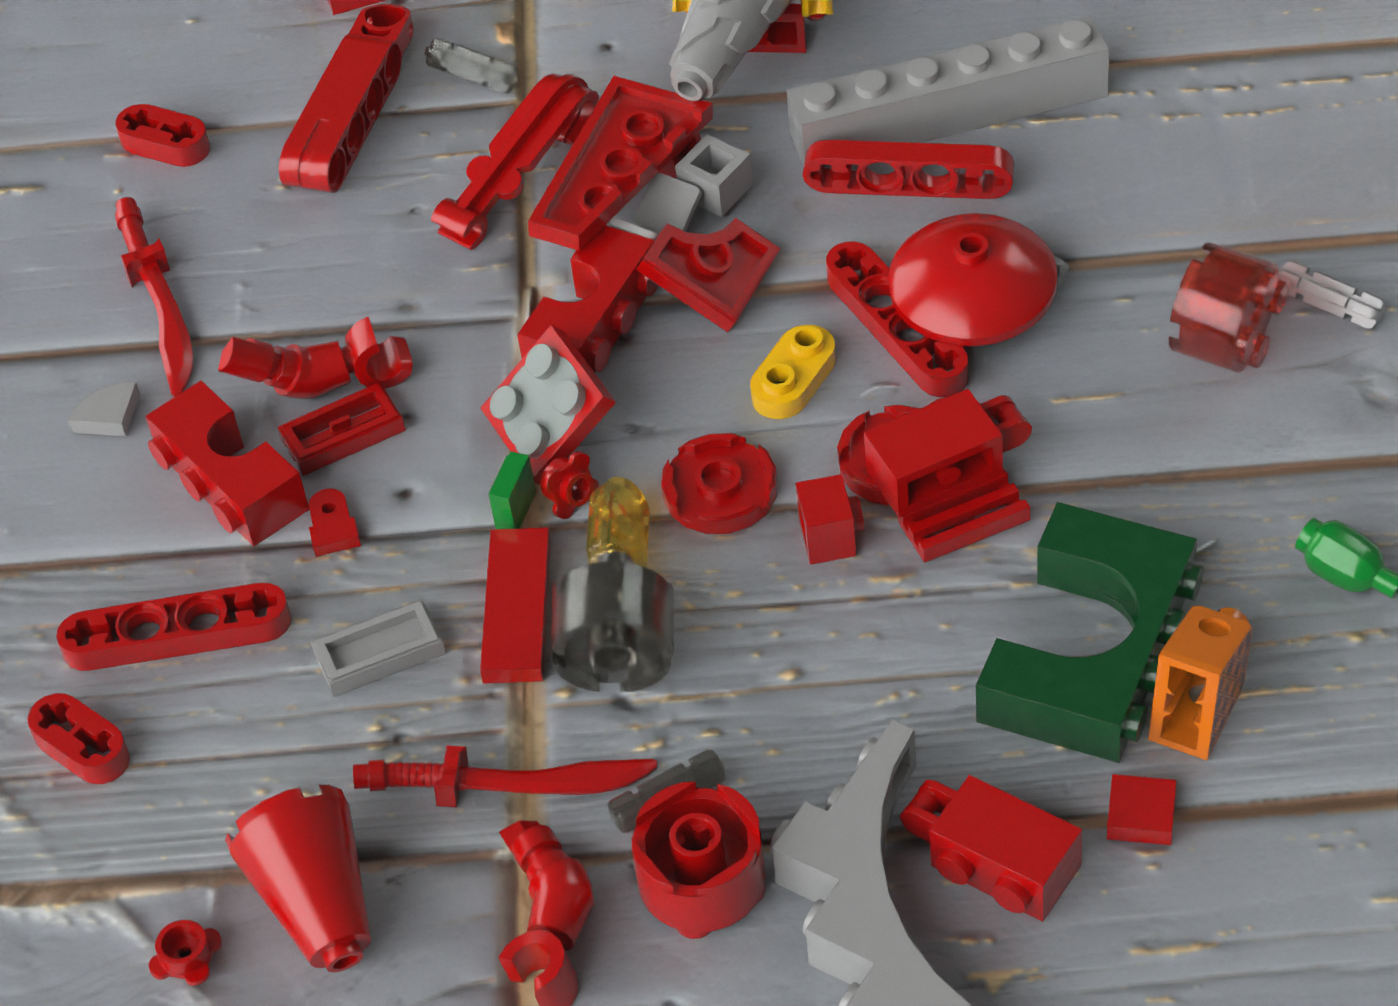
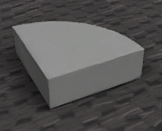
(106, 410)

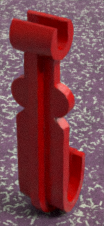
(549, 113)

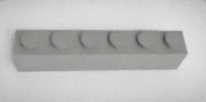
(955, 88)

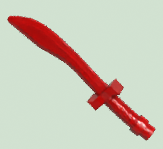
(147, 264)
(456, 775)

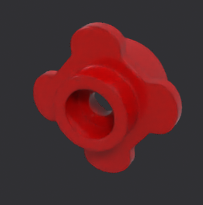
(568, 483)
(180, 938)

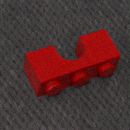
(610, 293)
(246, 491)

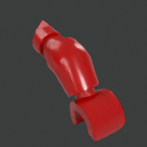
(322, 367)
(558, 912)

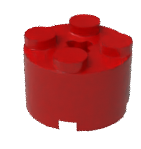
(698, 857)

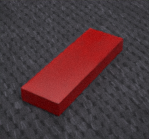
(515, 606)

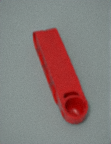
(347, 100)

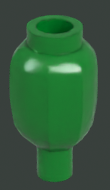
(1345, 558)

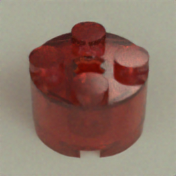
(1227, 308)

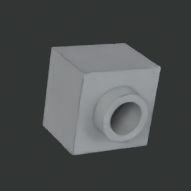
(719, 171)

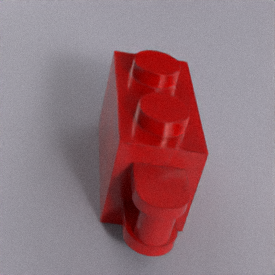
(942, 449)
(996, 843)

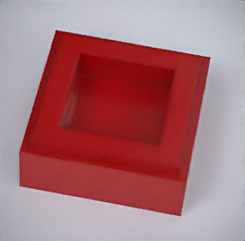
(1141, 809)

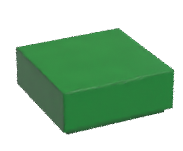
(512, 491)

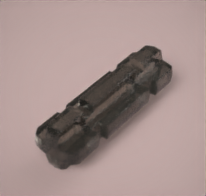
(471, 65)
(703, 768)

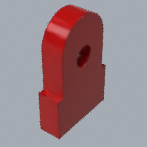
(331, 530)

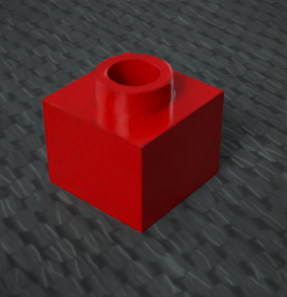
(828, 518)

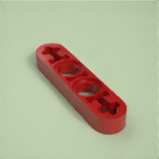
(908, 161)
(886, 323)
(174, 635)

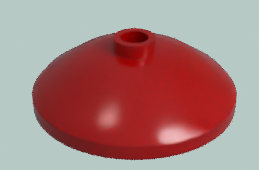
(973, 279)

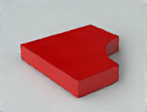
(710, 270)

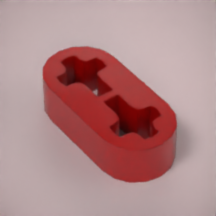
(162, 135)
(86, 729)

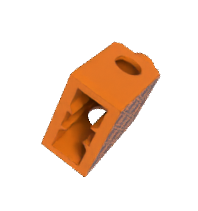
(1205, 650)

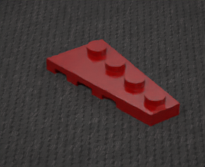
(613, 158)

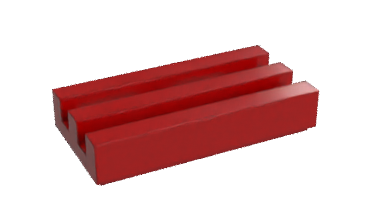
(345, 434)
(961, 512)

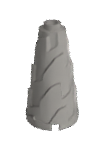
(716, 40)

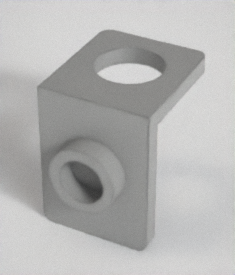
(663, 203)

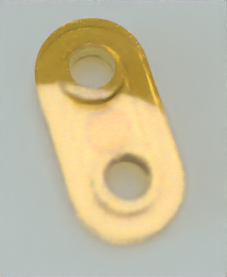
(618, 521)

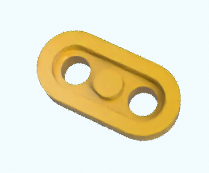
(802, 363)

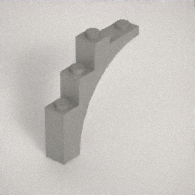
(839, 865)

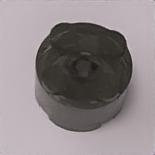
(612, 624)

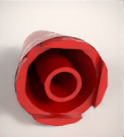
(307, 872)

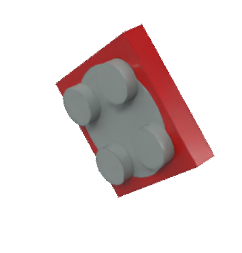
(548, 402)

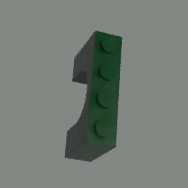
(1099, 698)

